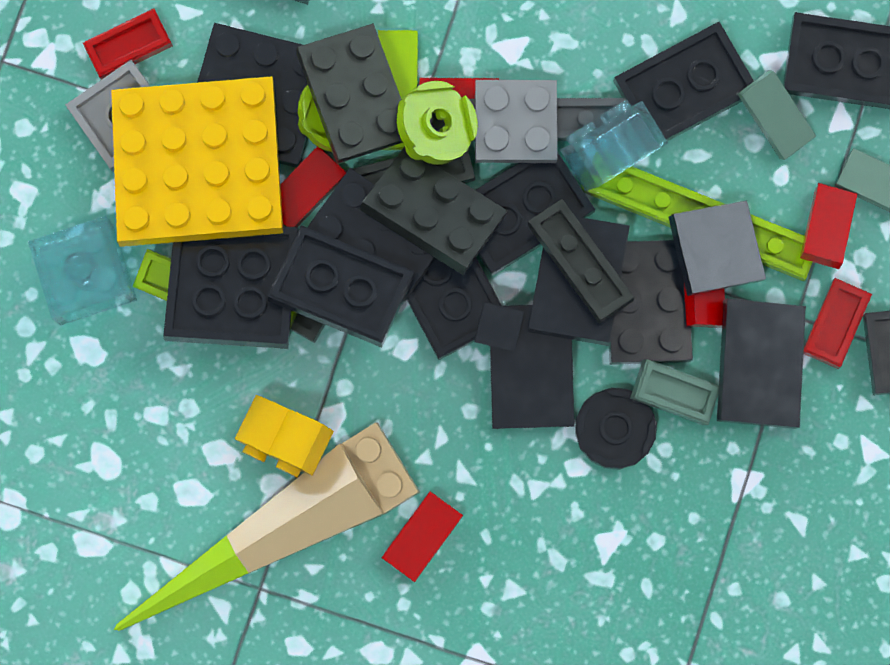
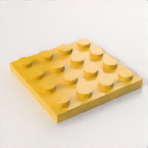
(196, 161)

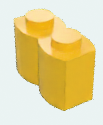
(283, 435)

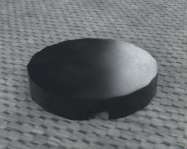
(615, 429)

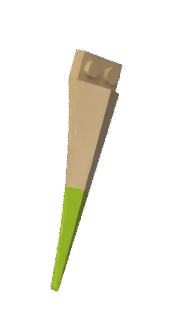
(347, 489)

